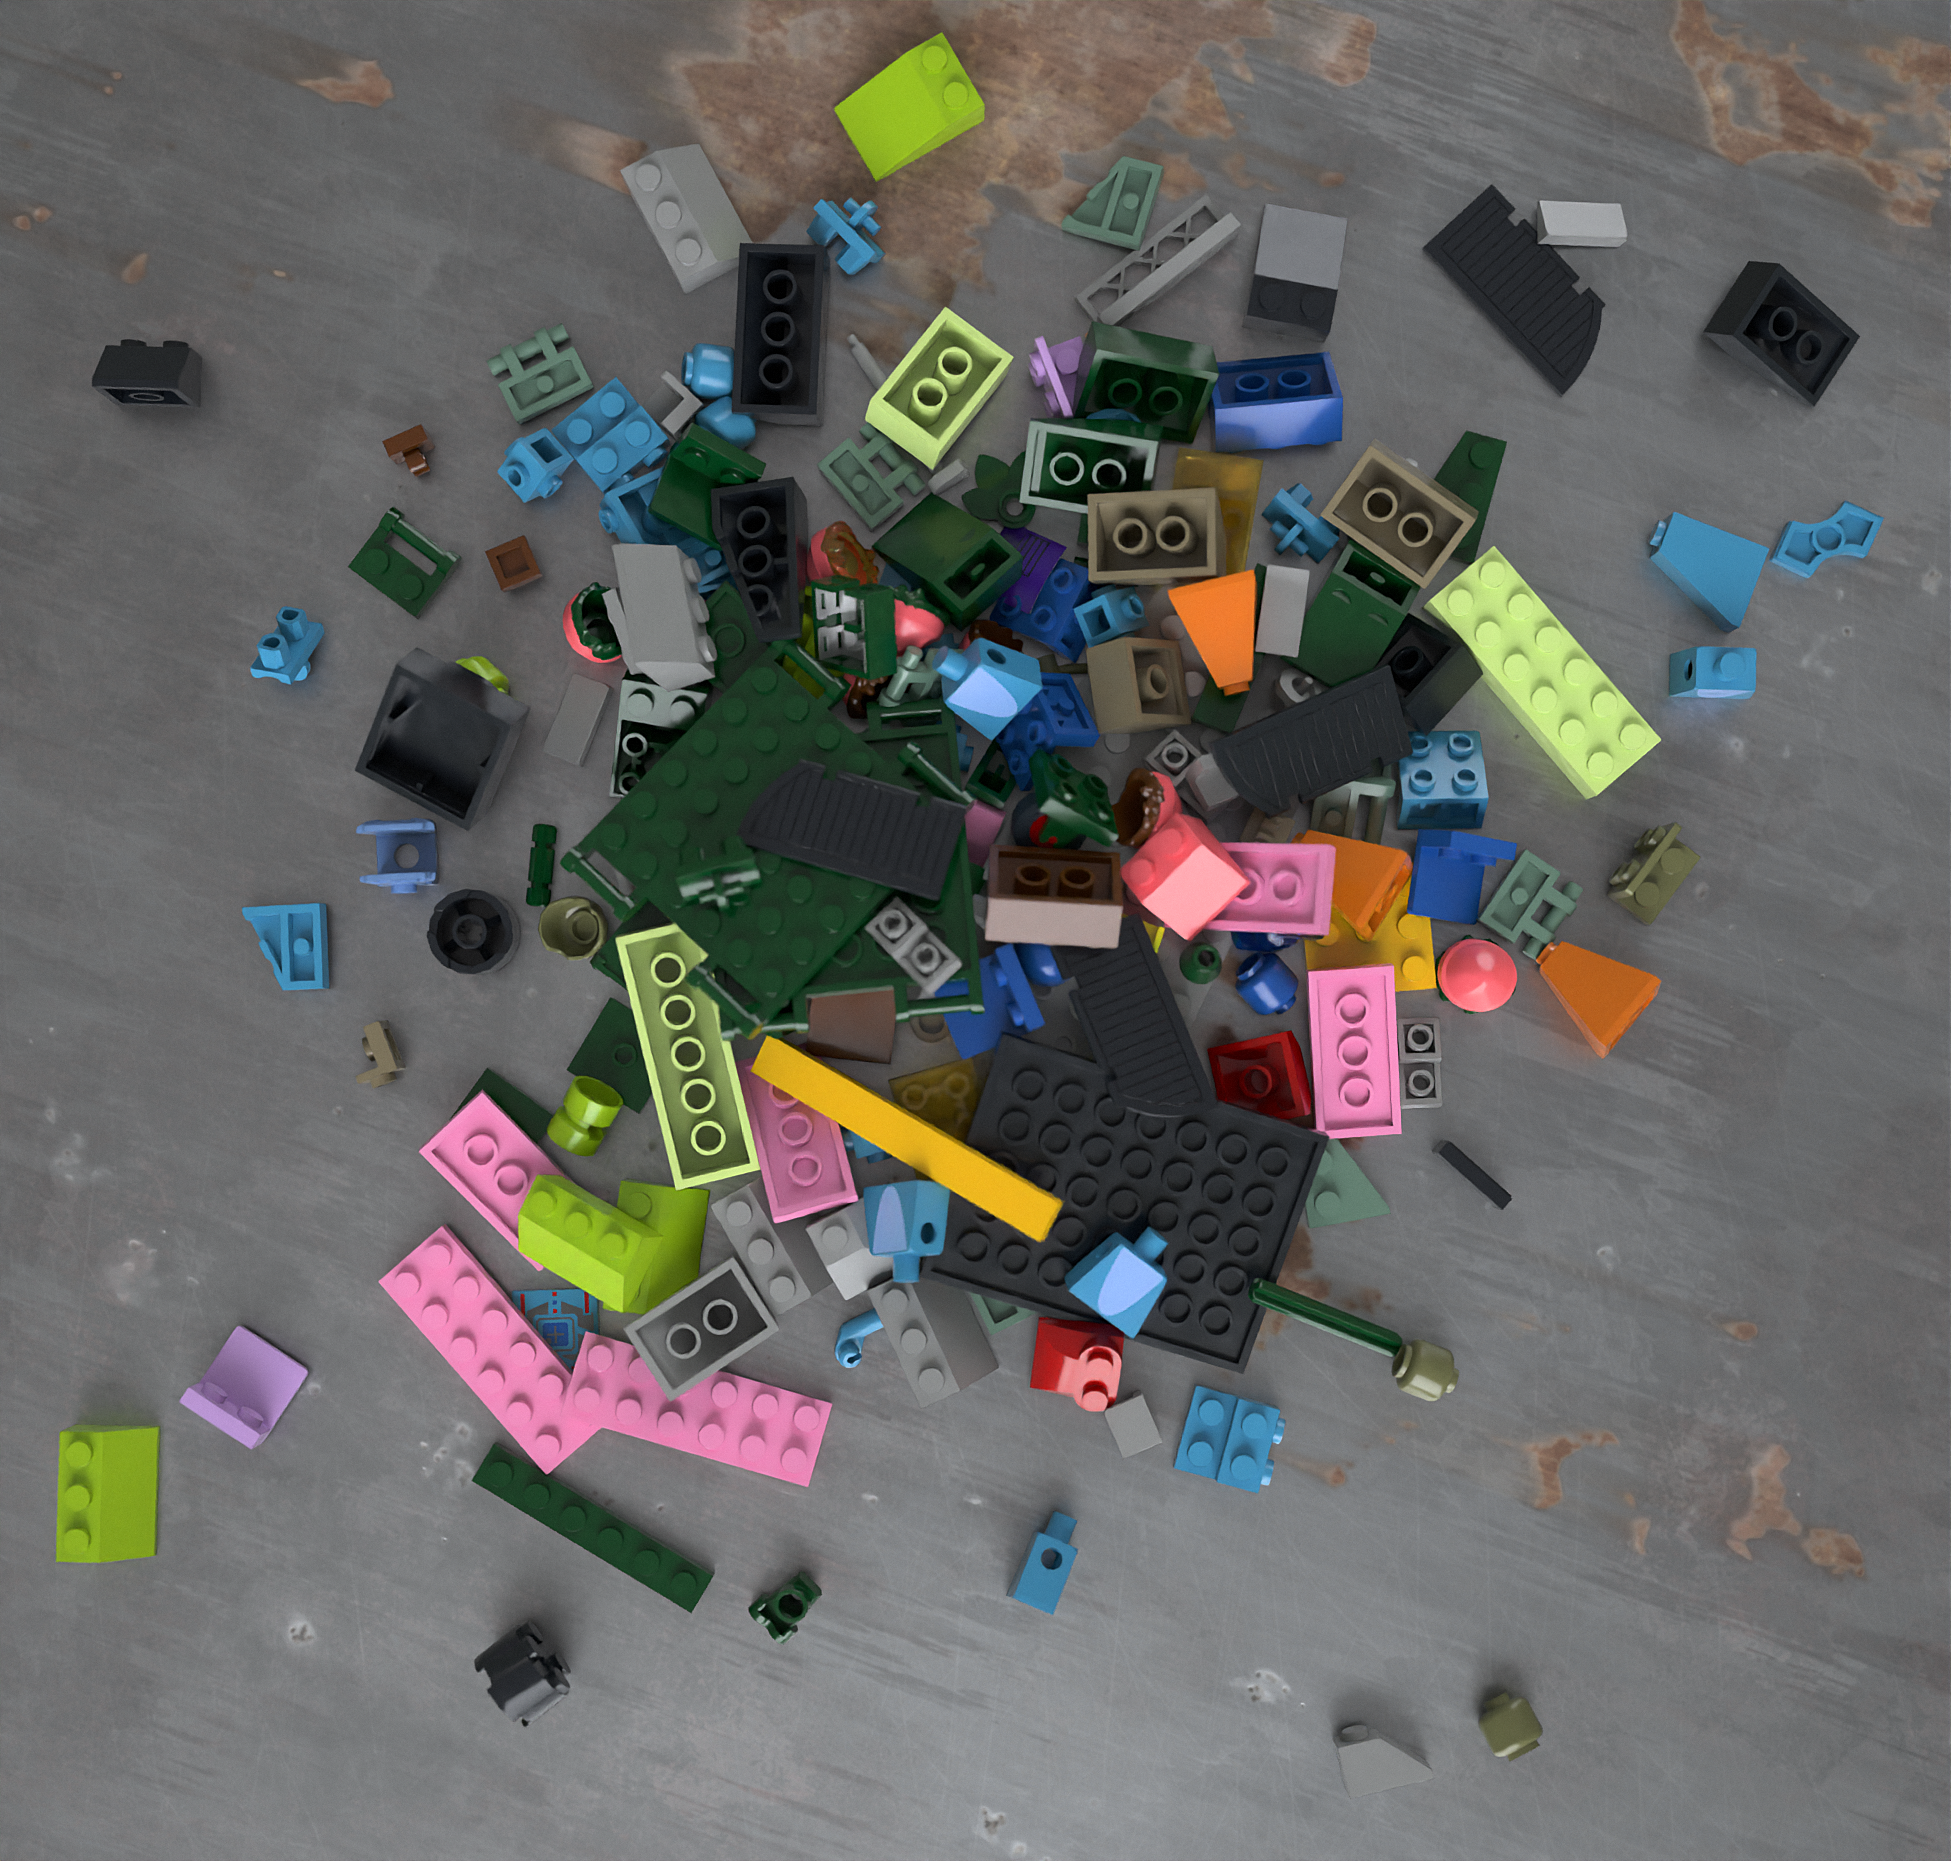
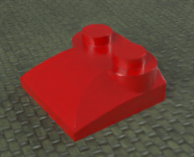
(1263, 1075)
(1078, 1361)

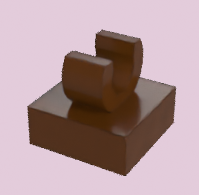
(410, 448)
(514, 563)

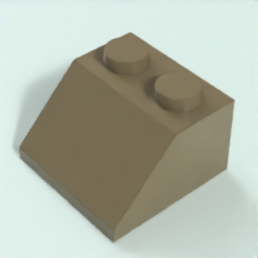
(1137, 685)

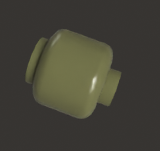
(1425, 1370)
(1510, 1726)

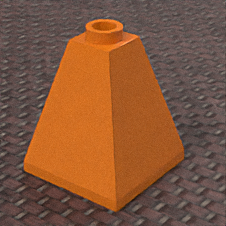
(1222, 626)
(1364, 879)
(1597, 992)

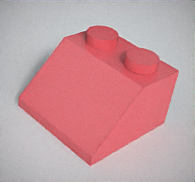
(1184, 875)

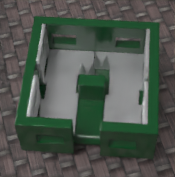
(854, 626)

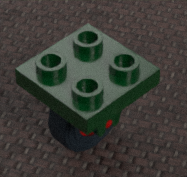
(1062, 807)

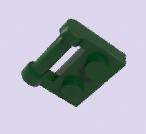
(395, 573)

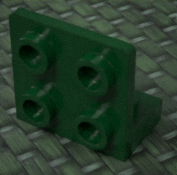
(691, 470)

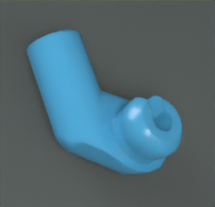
(852, 1336)

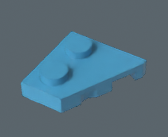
(294, 942)

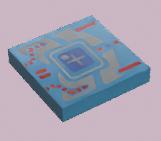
(560, 1317)

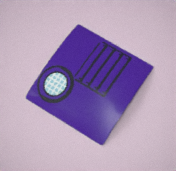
(1038, 561)

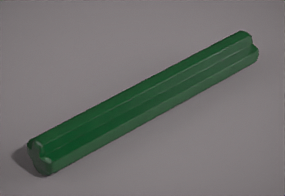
(1325, 1317)

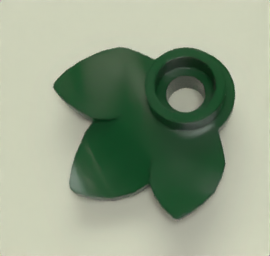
(996, 489)

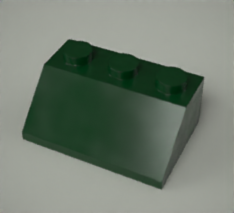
(1146, 375)

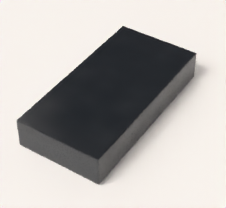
(1472, 1174)

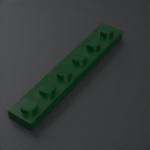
(593, 1527)

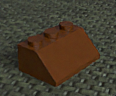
(1053, 896)

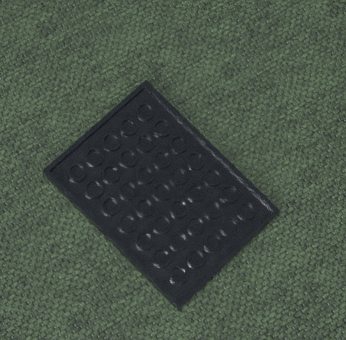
(1211, 1183)

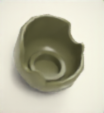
(573, 927)

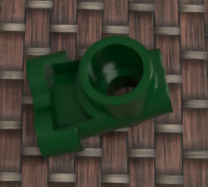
(782, 1611)

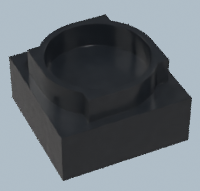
(442, 737)

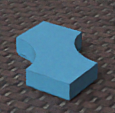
(1806, 546)

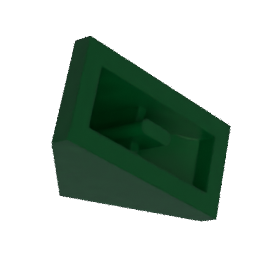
(992, 778)

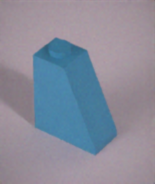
(1709, 566)

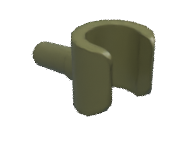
(1049, 664)

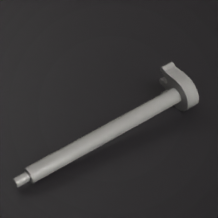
(943, 477)

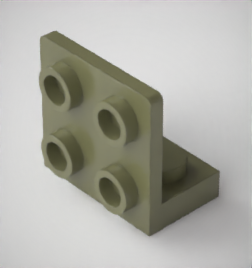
(1653, 874)

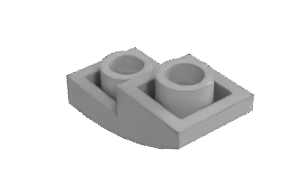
(1282, 610)
(1174, 759)
(913, 946)
(1419, 1062)

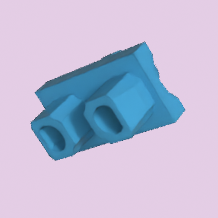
(833, 221)
(1298, 526)
(287, 649)

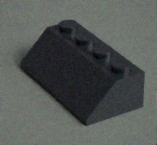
(781, 333)

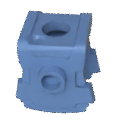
(389, 838)

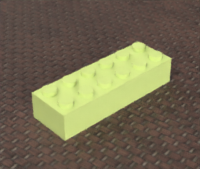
(1542, 674)
(686, 1059)

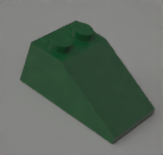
(1087, 457)

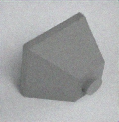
(844, 1249)

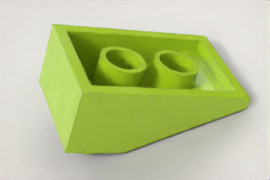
(911, 108)

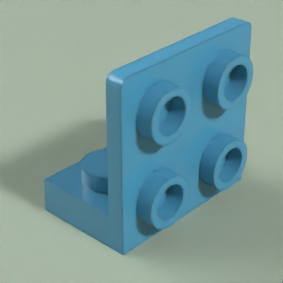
(1443, 782)

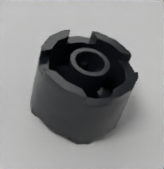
(449, 925)
(524, 1674)

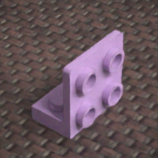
(1057, 372)
(246, 1388)

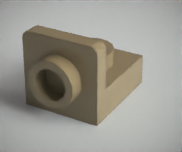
(382, 1047)

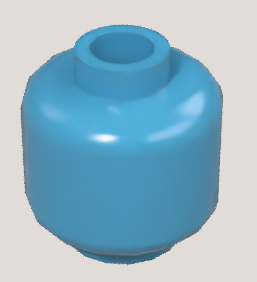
(708, 371)
(720, 421)

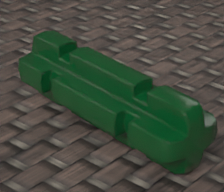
(541, 865)

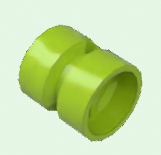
(585, 1115)

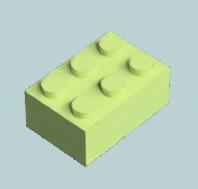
(938, 388)

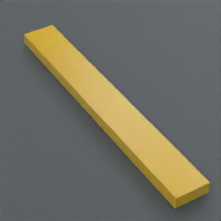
(907, 1137)

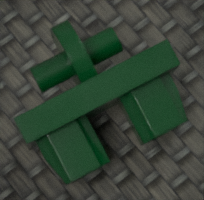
(718, 875)

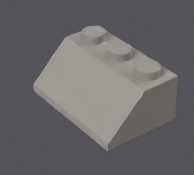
(687, 213)
(665, 614)
(775, 1255)
(933, 1336)

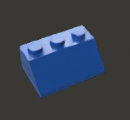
(1275, 403)

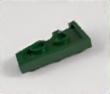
(1472, 476)

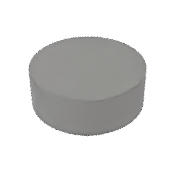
(929, 1028)

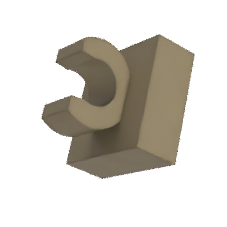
(1264, 830)

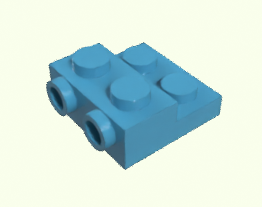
(612, 437)
(627, 514)
(1229, 1438)

